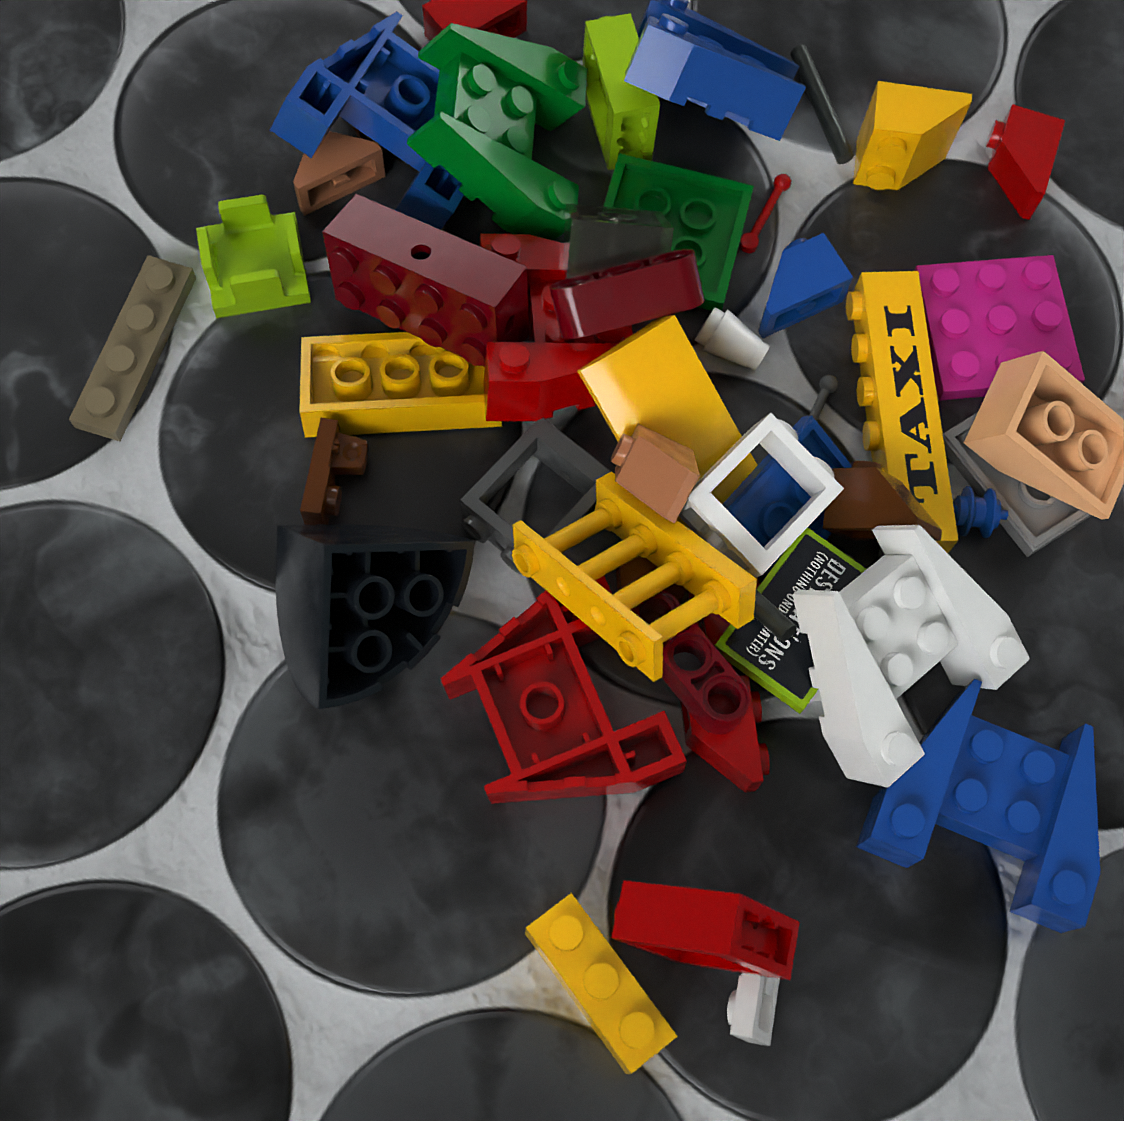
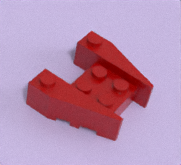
(539, 375)
(552, 714)

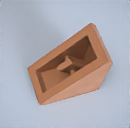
(337, 170)

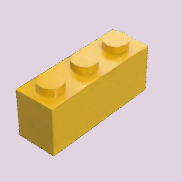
(600, 984)

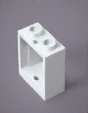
(724, 532)

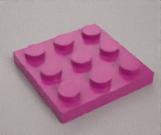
(992, 315)

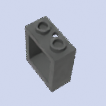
(554, 451)

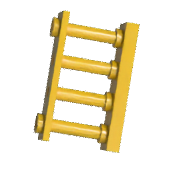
(678, 553)

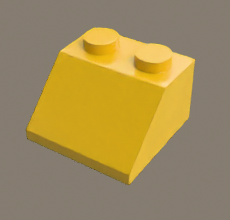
(906, 133)

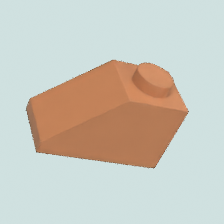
(655, 470)

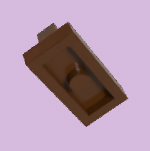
(332, 456)

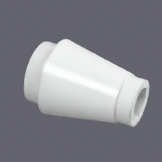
(731, 339)

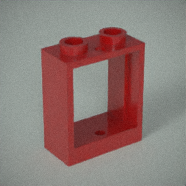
(706, 929)

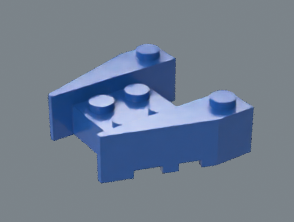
(703, 62)
(385, 95)
(1006, 796)

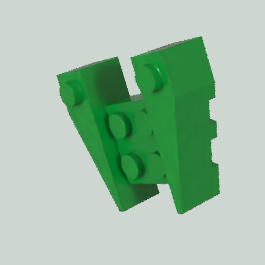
(486, 118)

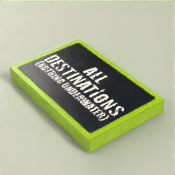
(758, 653)

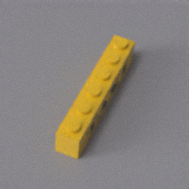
(900, 390)

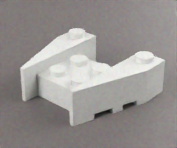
(886, 635)

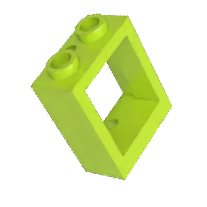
(620, 111)

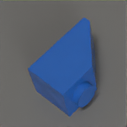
(805, 283)

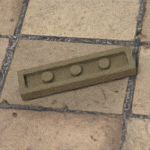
(133, 348)

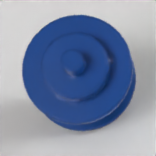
(978, 512)

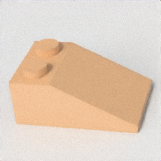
(1051, 434)

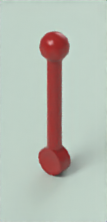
(750, 240)

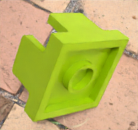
(252, 258)

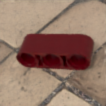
(627, 293)
(696, 686)

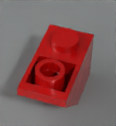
(735, 753)

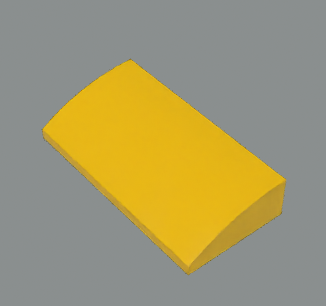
(388, 385)
(664, 387)

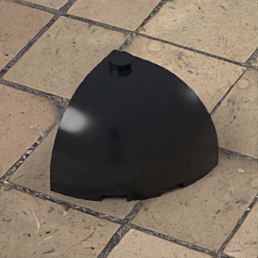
(363, 603)

